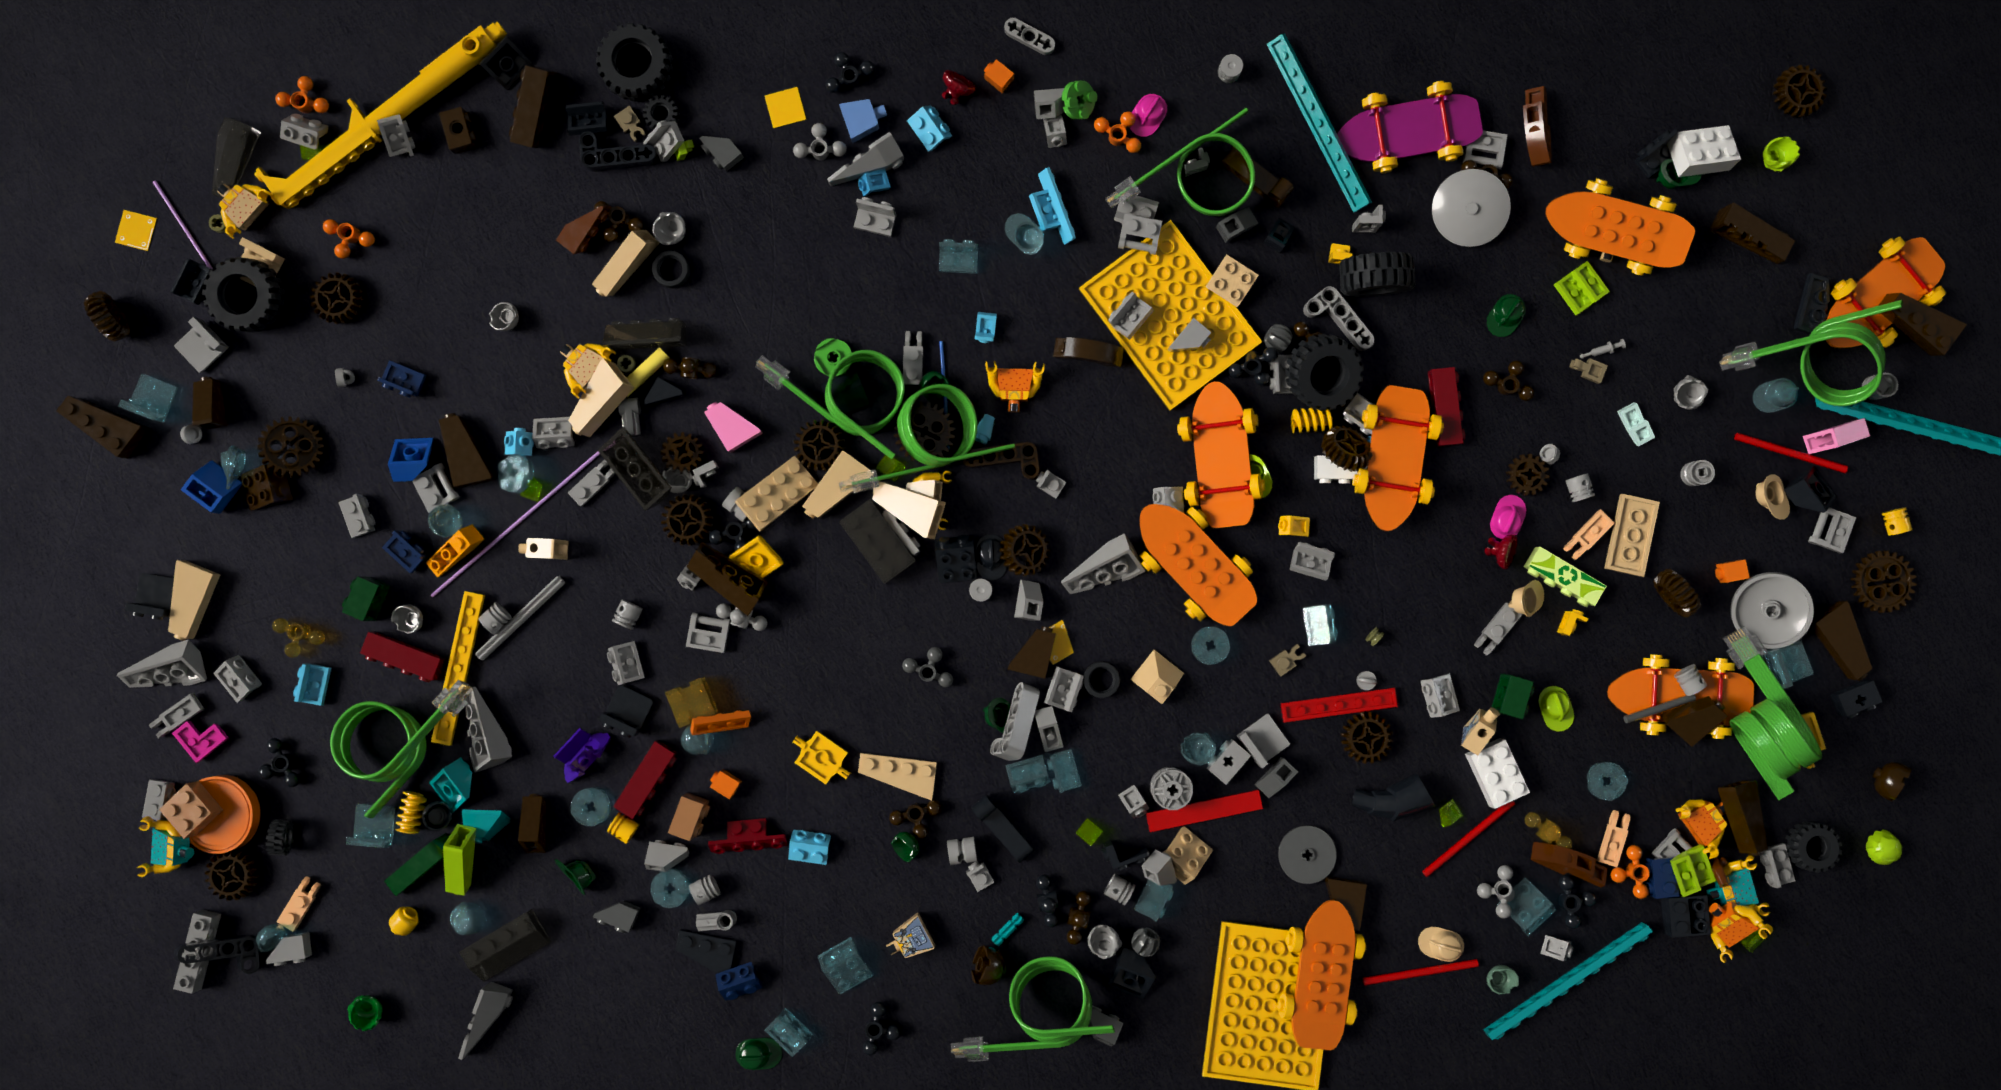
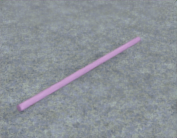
(182, 224)

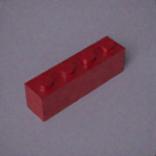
(1445, 403)
(403, 656)
(645, 779)

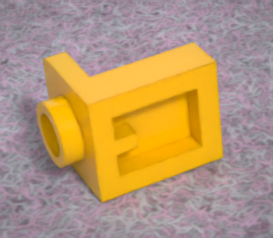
(1338, 253)
(1294, 526)
(1569, 623)

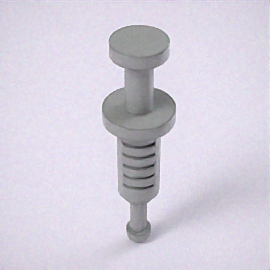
(1604, 349)

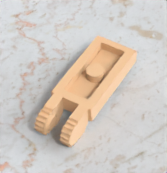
(1589, 533)
(1614, 840)
(298, 905)

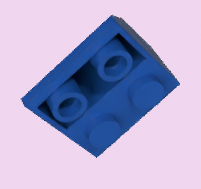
(209, 489)

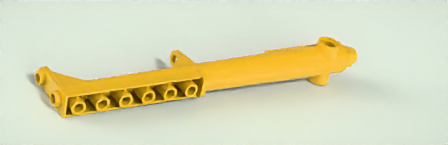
(365, 131)

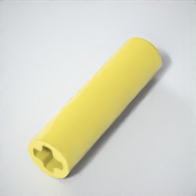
(647, 369)

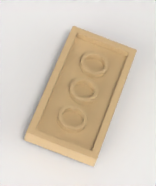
(776, 493)
(1632, 535)

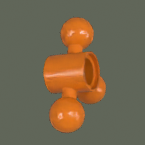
(305, 84)
(1127, 119)
(342, 250)
(1619, 874)

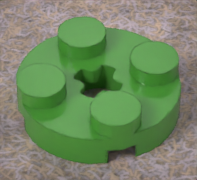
(1087, 99)
(822, 355)

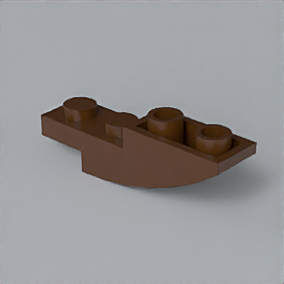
(1536, 126)
(1569, 861)

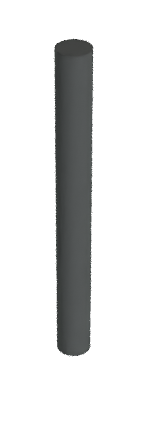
(1658, 708)

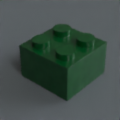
(365, 598)
(1512, 696)

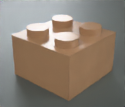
(191, 809)
(689, 816)

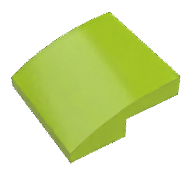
(1581, 288)
(1692, 870)

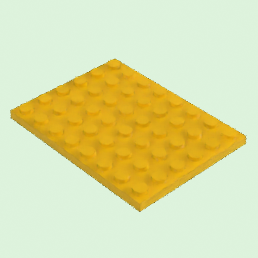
(1177, 291)
(1244, 1027)

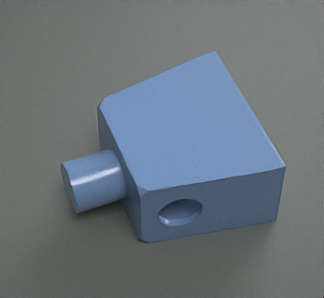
(861, 118)

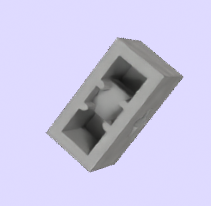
(1227, 771)

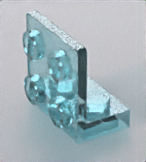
(958, 256)
(151, 398)
(1789, 663)
(375, 831)
(1529, 906)
(844, 966)

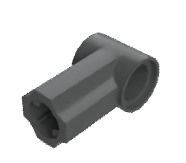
(630, 411)

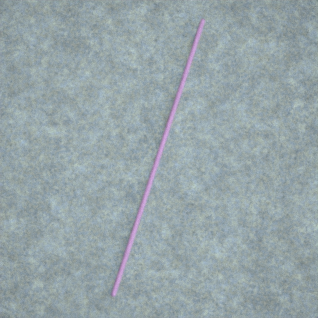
(515, 524)

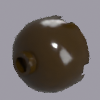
(1890, 779)
(989, 966)

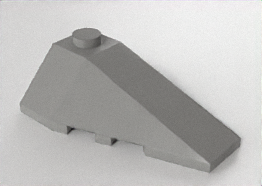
(882, 155)
(1111, 562)
(171, 665)
(488, 740)
(488, 1007)

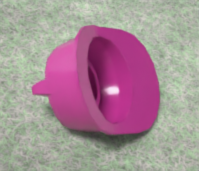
(1148, 115)
(1508, 516)

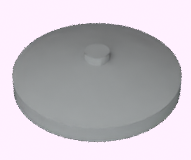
(1471, 207)
(1773, 609)

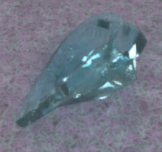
(233, 464)

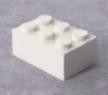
(1703, 151)
(1497, 773)

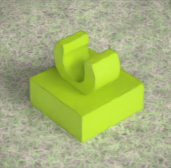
(682, 151)

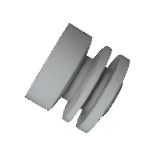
(1165, 778)

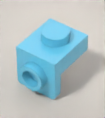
(985, 327)

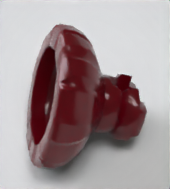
(957, 86)
(1503, 550)

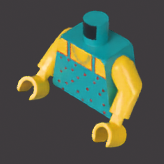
(167, 849)
(1740, 887)

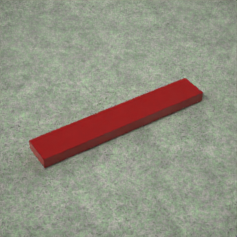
(1339, 704)
(1204, 810)

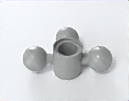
(819, 131)
(740, 619)
(1484, 890)

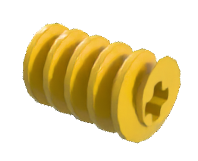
(1311, 419)
(411, 813)

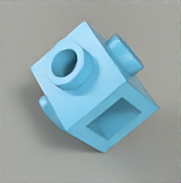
(518, 442)

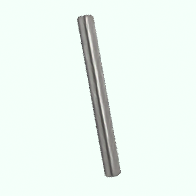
(520, 618)

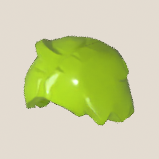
(1780, 153)
(1883, 847)

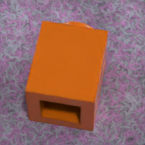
(998, 75)
(1732, 571)
(725, 783)

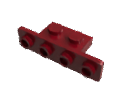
(747, 835)

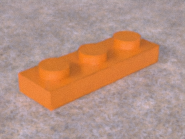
(720, 722)

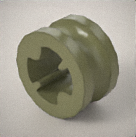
(212, 223)
(622, 360)
(1374, 636)

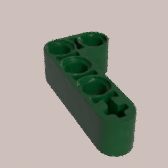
(417, 866)

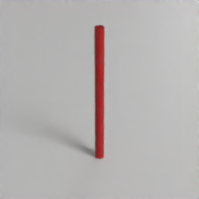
(1790, 452)
(1467, 838)
(1420, 972)

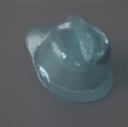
(1024, 233)
(1775, 395)

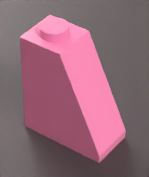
(730, 426)
(1836, 436)

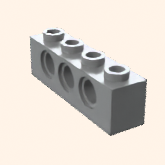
(202, 928)

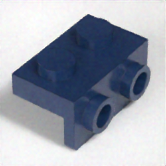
(403, 379)
(404, 551)
(1661, 878)
(738, 981)

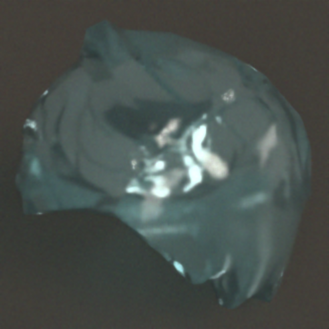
(445, 520)
(696, 744)
(1198, 748)
(467, 918)

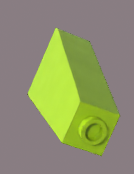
(458, 859)

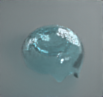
(270, 937)

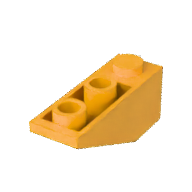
(455, 549)

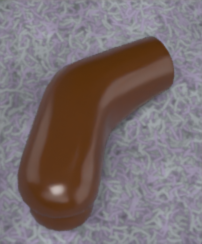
(1719, 872)

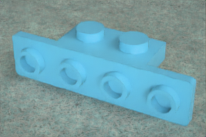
(1050, 208)

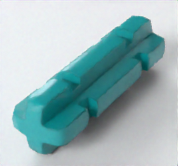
(1007, 929)

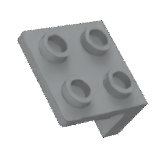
(875, 217)
(200, 345)
(1263, 740)

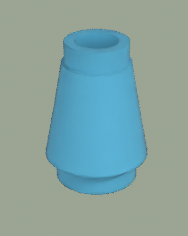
(984, 429)

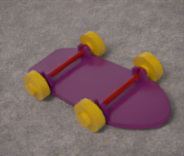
(1412, 128)

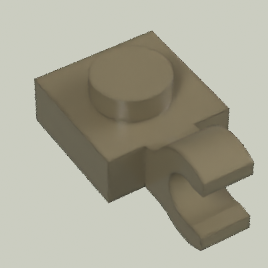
(1591, 369)

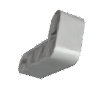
(1342, 321)
(1018, 724)

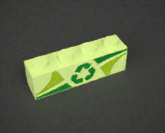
(1564, 576)

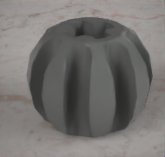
(1278, 337)
(1145, 942)

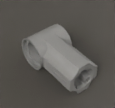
(714, 920)

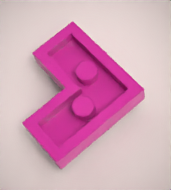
(199, 744)

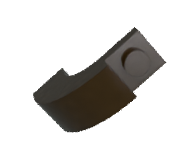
(1088, 350)

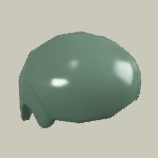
(1502, 979)

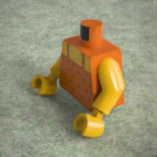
(1014, 384)
(1704, 823)
(1732, 924)

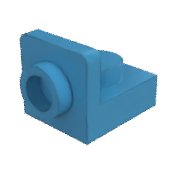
(873, 182)

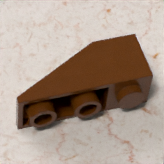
(579, 232)

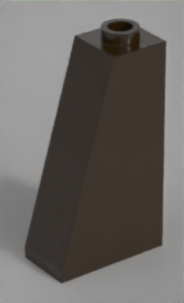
(463, 454)
(1842, 639)
(1745, 816)

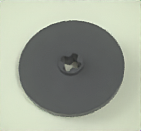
(1319, 863)

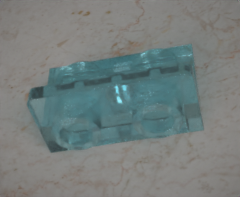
(1320, 625)
(1065, 770)
(1027, 774)
(1153, 900)
(788, 1032)

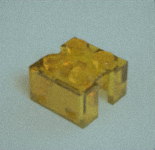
(691, 702)

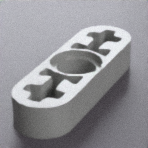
(1027, 28)

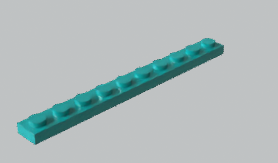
(1319, 123)
(1918, 425)
(1562, 984)

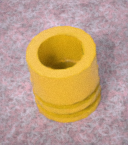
(1897, 521)
(623, 828)

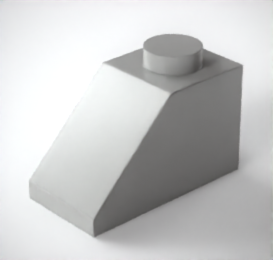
(1191, 337)
(1048, 729)

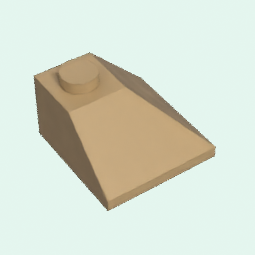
(1157, 676)

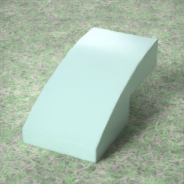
(1635, 424)

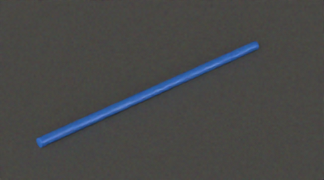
(943, 372)

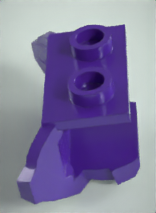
(581, 752)

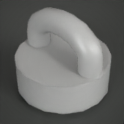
(340, 375)
(191, 434)
(1549, 454)
(1366, 680)

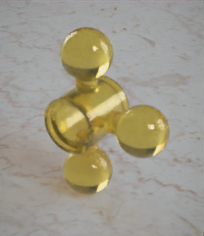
(293, 649)
(1547, 831)

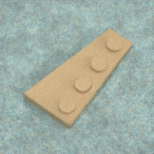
(904, 773)

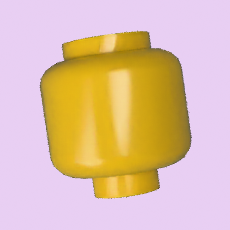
(403, 921)

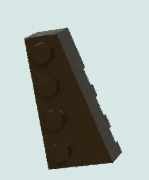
(531, 105)
(1752, 233)
(1923, 324)
(105, 427)
(727, 577)

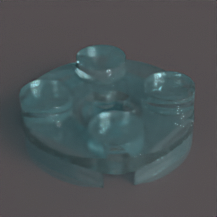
(506, 473)
(1200, 650)
(1614, 789)
(601, 803)
(675, 898)

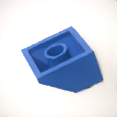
(409, 458)

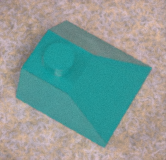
(453, 783)
(486, 822)

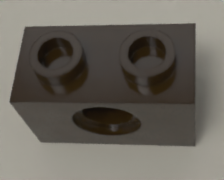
(451, 121)

